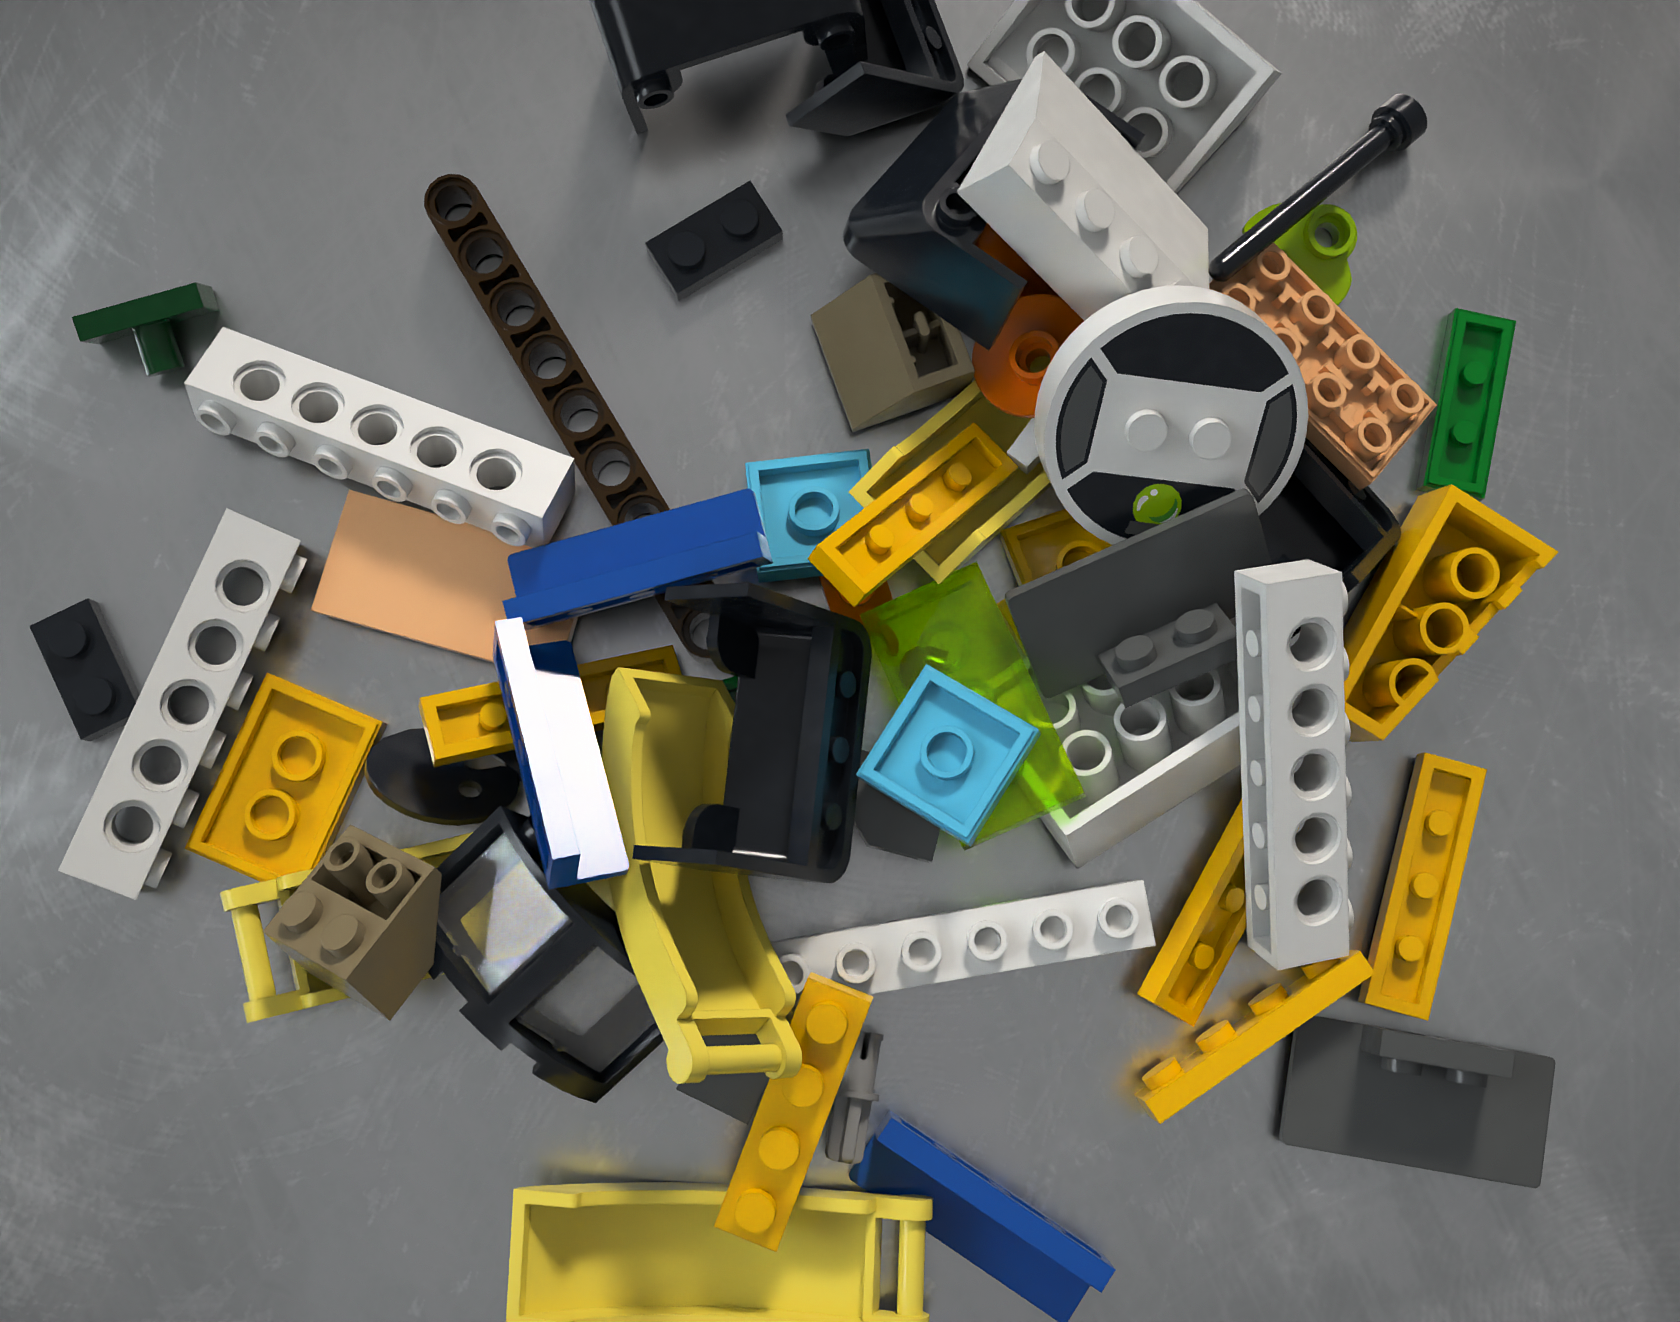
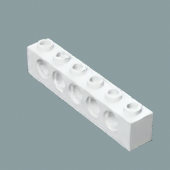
(281, 397)
(1269, 606)
(97, 849)
(974, 940)

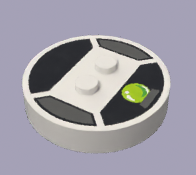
(1168, 410)

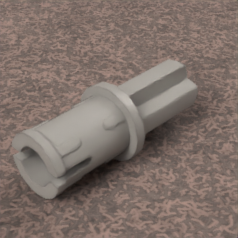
(853, 1102)

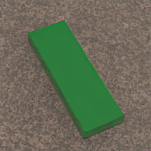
(1468, 403)

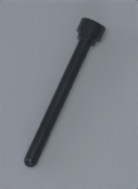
(1392, 128)

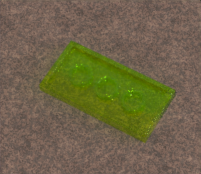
(966, 638)

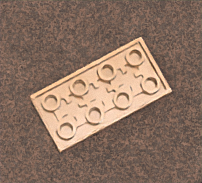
(1356, 394)
(421, 578)

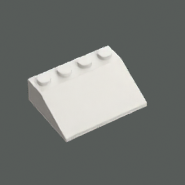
(1147, 61)
(1081, 198)
(1139, 756)

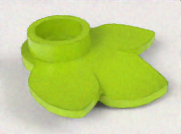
(1323, 265)

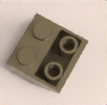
(889, 352)
(363, 921)

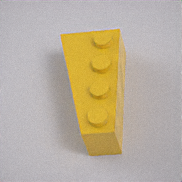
(1429, 604)

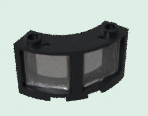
(539, 962)

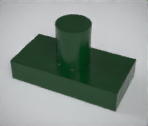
(150, 323)

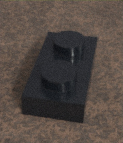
(714, 240)
(87, 668)

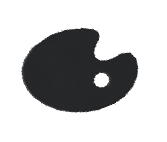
(407, 781)

